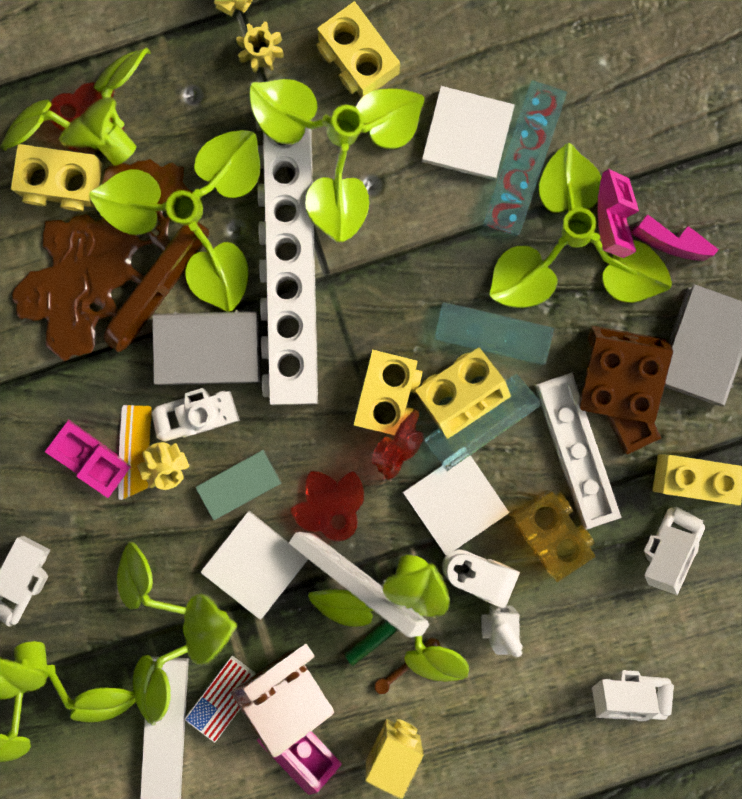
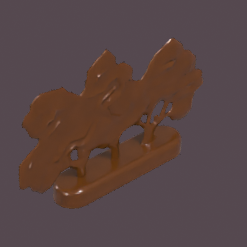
(93, 261)

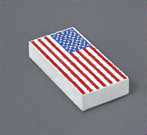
(217, 705)

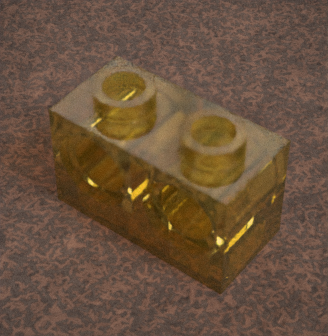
(546, 539)

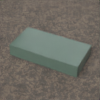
(238, 485)

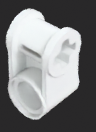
(485, 577)

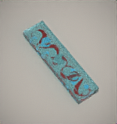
(524, 158)

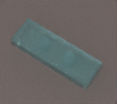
(493, 333)
(484, 429)

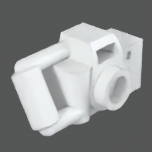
(195, 416)
(673, 550)
(18, 575)
(502, 630)
(633, 697)

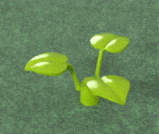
(288, 106)
(92, 126)
(225, 162)
(573, 185)
(416, 588)
(204, 629)
(29, 674)

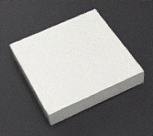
(468, 133)
(456, 504)
(254, 565)

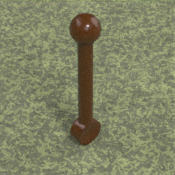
(382, 685)

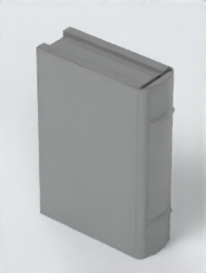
(706, 345)
(206, 348)

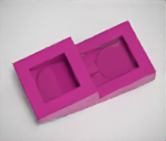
(615, 205)
(685, 244)
(88, 458)

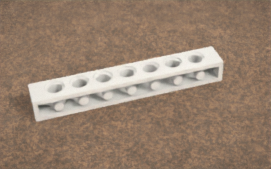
(303, 386)

